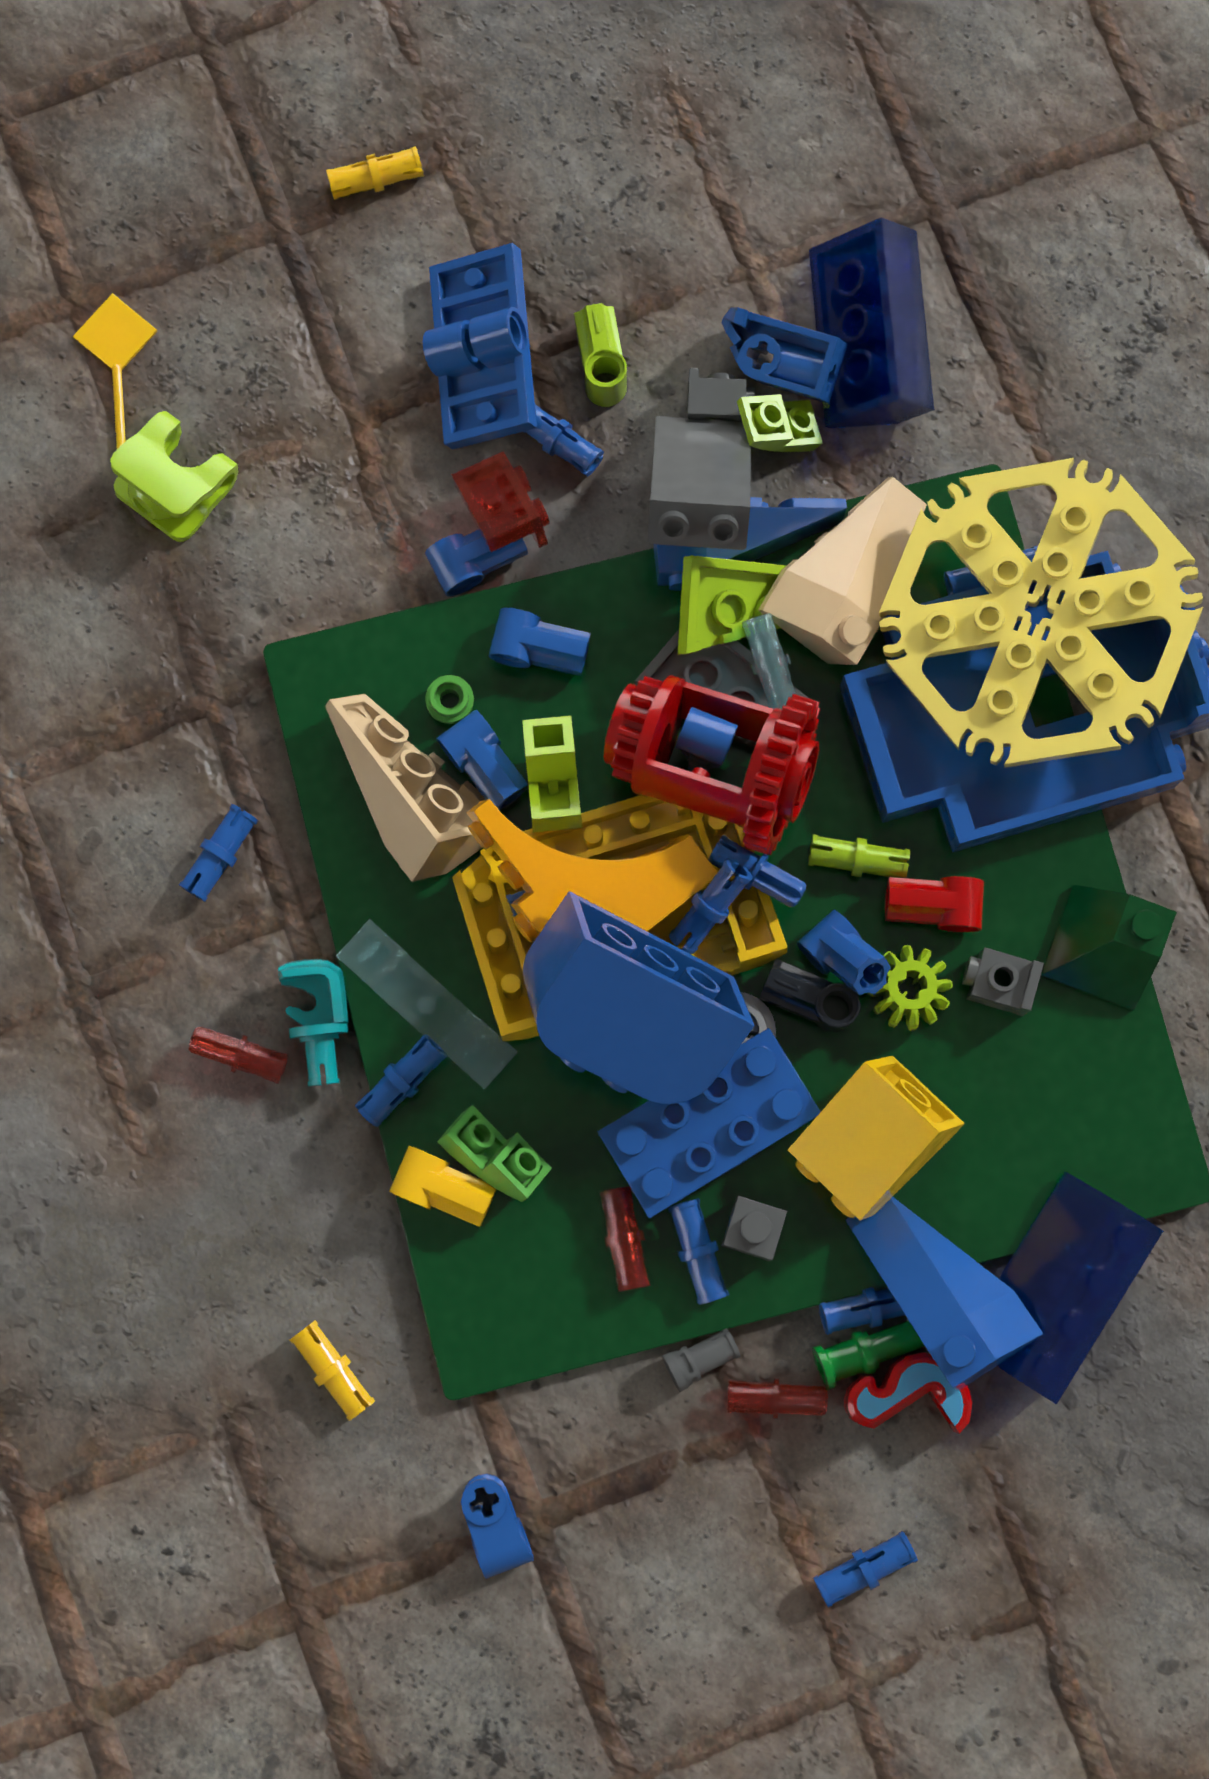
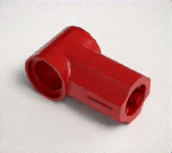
(951, 903)

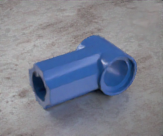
(464, 560)
(525, 641)
(705, 739)
(476, 750)
(839, 949)

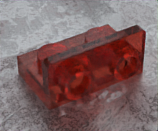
(500, 502)

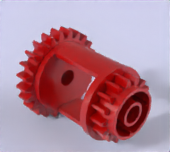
(777, 776)

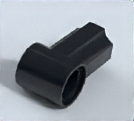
(804, 995)

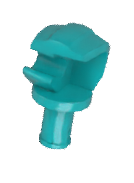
(325, 1021)

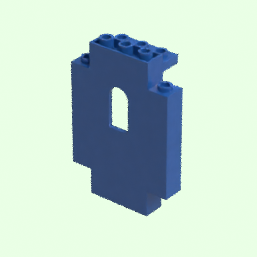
(920, 769)

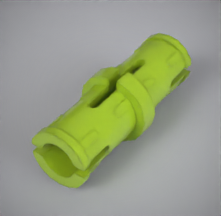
(858, 857)

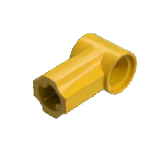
(433, 1183)

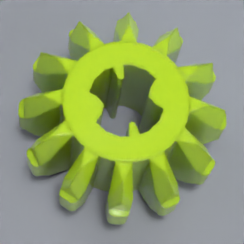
(923, 999)

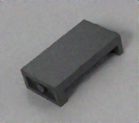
(700, 484)

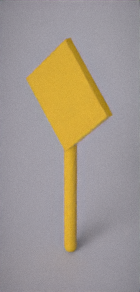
(115, 337)

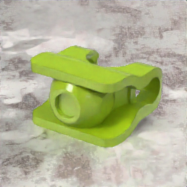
(162, 491)

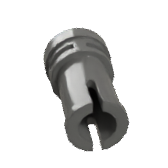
(691, 1363)

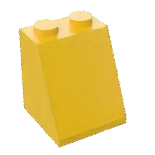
(873, 1137)

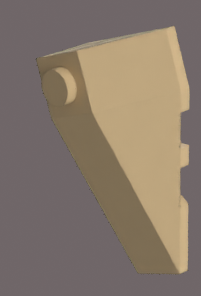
(839, 585)
(407, 792)

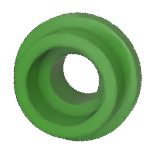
(443, 686)

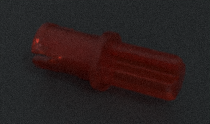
(239, 1054)
(776, 1398)

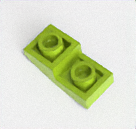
(779, 424)

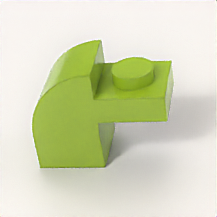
(552, 774)

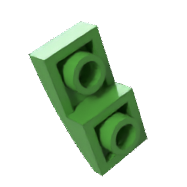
(502, 1163)

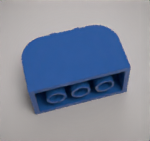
(631, 1005)

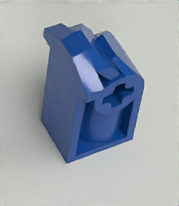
(802, 360)

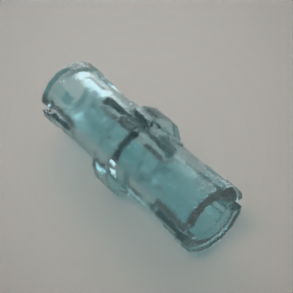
(769, 660)

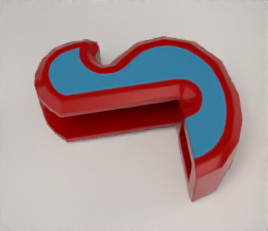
(903, 1384)

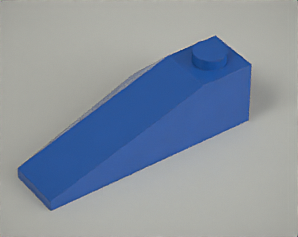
(951, 1300)

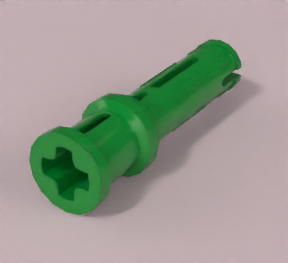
(864, 1352)

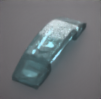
(426, 1004)

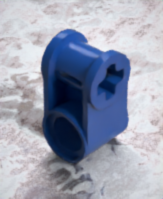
(498, 1533)

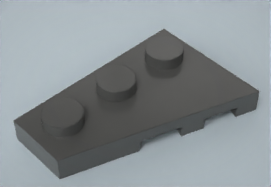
(717, 667)

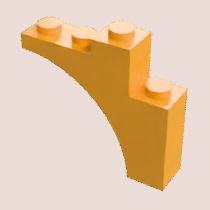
(633, 888)

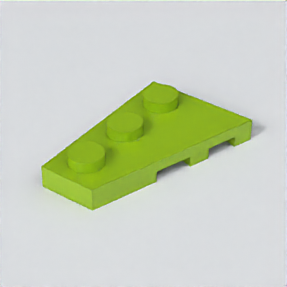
(720, 597)

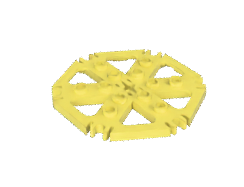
(1070, 646)

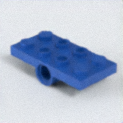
(481, 347)
(687, 1144)

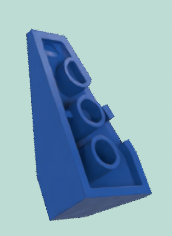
(767, 532)

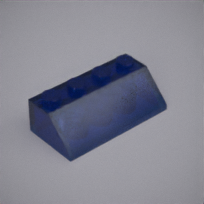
(874, 301)
(1072, 1279)

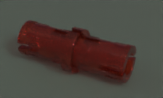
(624, 1238)

